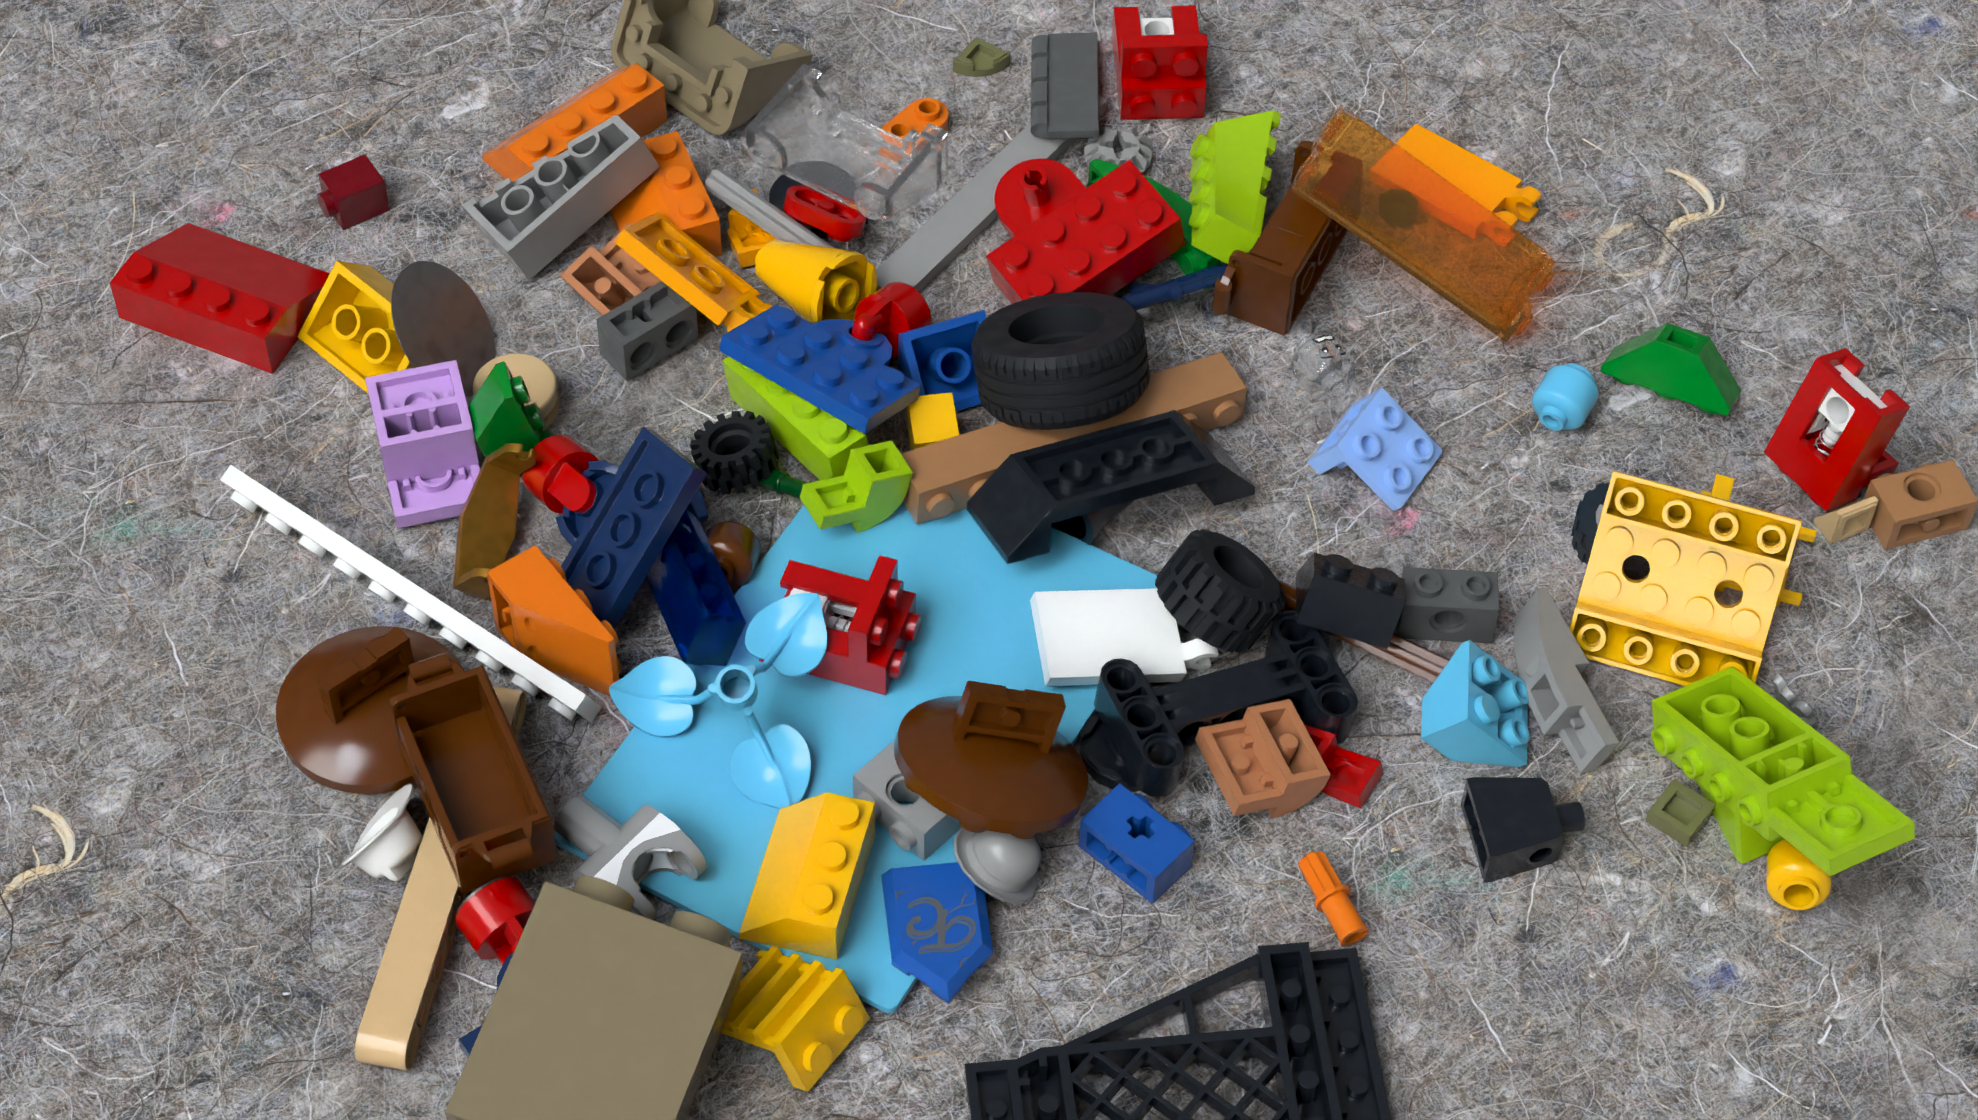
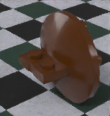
(338, 709)
(993, 759)

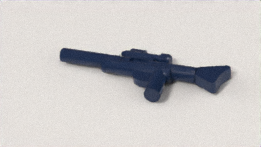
(1146, 295)

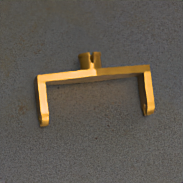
(489, 518)

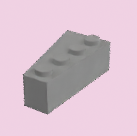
(562, 195)

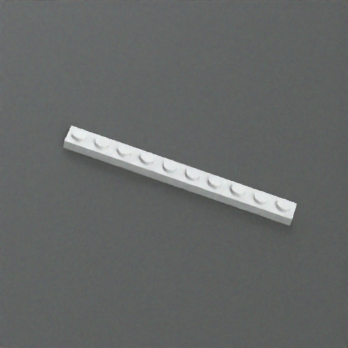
(420, 604)

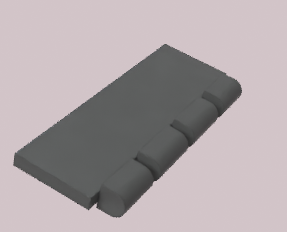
(1064, 85)

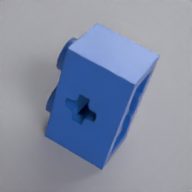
(1136, 842)

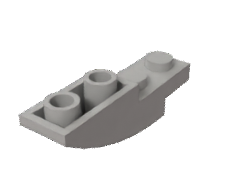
(1557, 694)

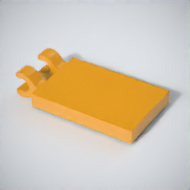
(1473, 175)
(691, 271)

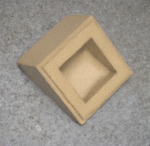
(1847, 520)

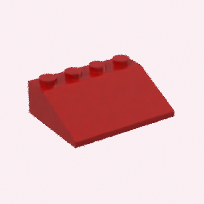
(218, 295)

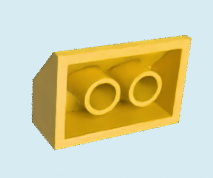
(355, 324)
(811, 875)

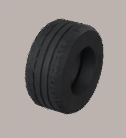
(1061, 360)

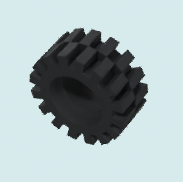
(740, 468)

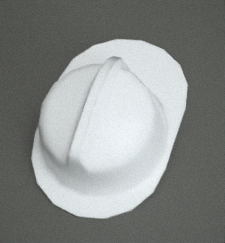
(389, 840)

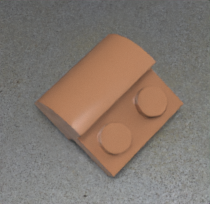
(608, 277)
(1264, 760)

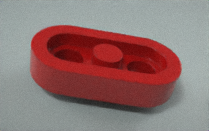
(824, 213)

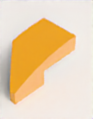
(745, 237)

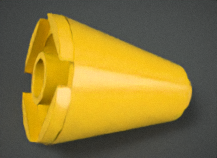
(816, 279)

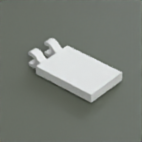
(1091, 627)

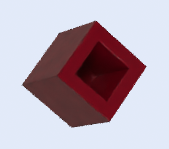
(352, 192)

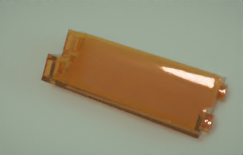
(1424, 224)

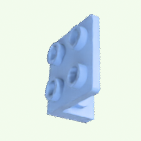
(1380, 447)

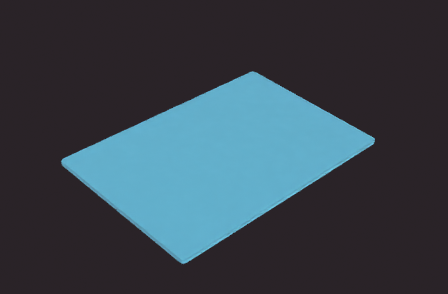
(971, 630)

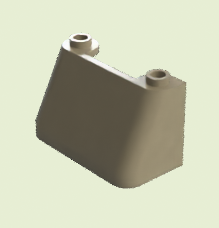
(700, 64)

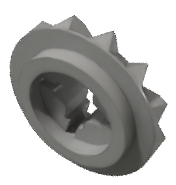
(1133, 146)

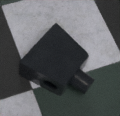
(1516, 824)

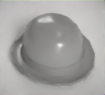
(999, 863)

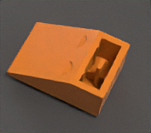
(552, 621)

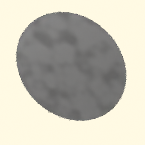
(441, 320)

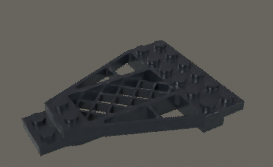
(1313, 1042)

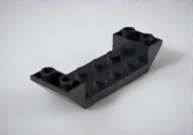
(1098, 473)

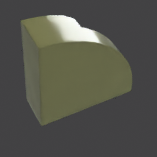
(981, 59)

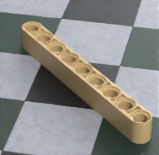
(418, 944)

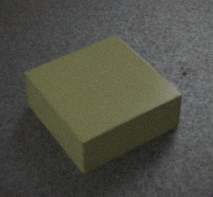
(1680, 812)

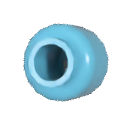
(1565, 397)

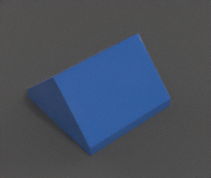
(942, 358)

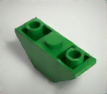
(1676, 366)
(503, 414)

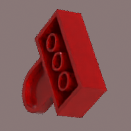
(1076, 234)

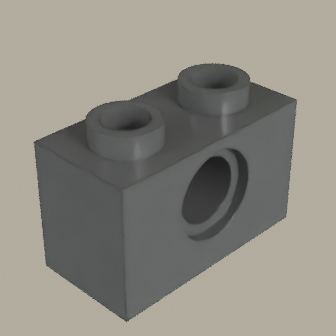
(1449, 605)

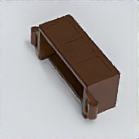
(1284, 263)
(471, 774)

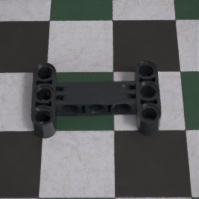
(1157, 724)

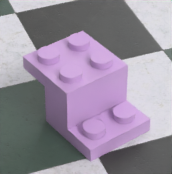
(424, 441)

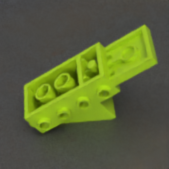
(1773, 775)

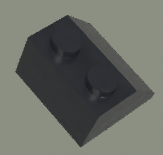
(1349, 599)

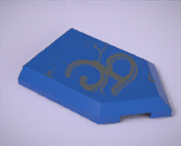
(936, 925)

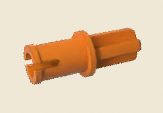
(1332, 898)

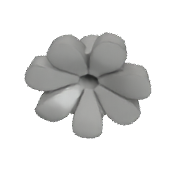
(1789, 700)

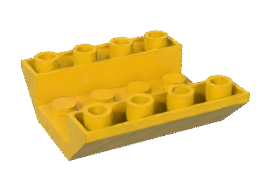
(1671, 618)

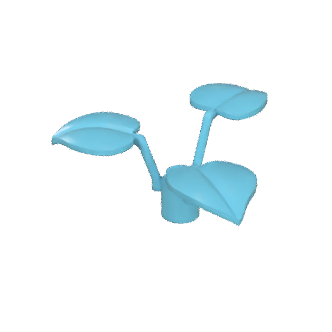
(772, 765)

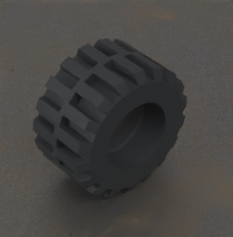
(1220, 591)

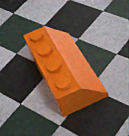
(626, 92)

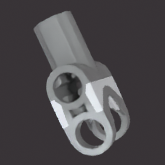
(628, 851)

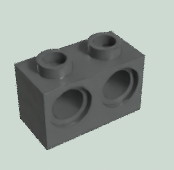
(646, 330)

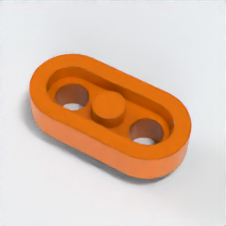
(918, 116)

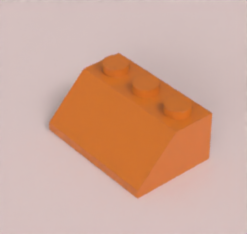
(675, 193)

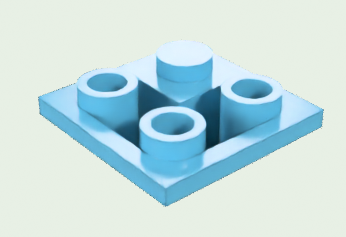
(1477, 711)

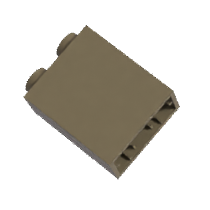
(600, 1013)

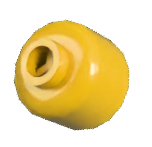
(1795, 879)

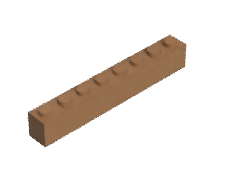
(956, 467)

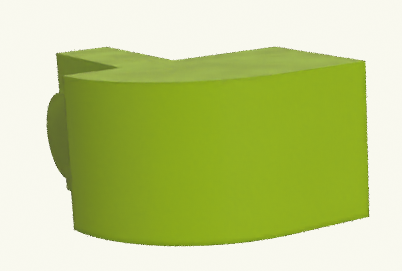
(865, 494)

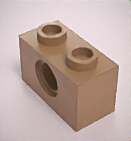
(1921, 504)

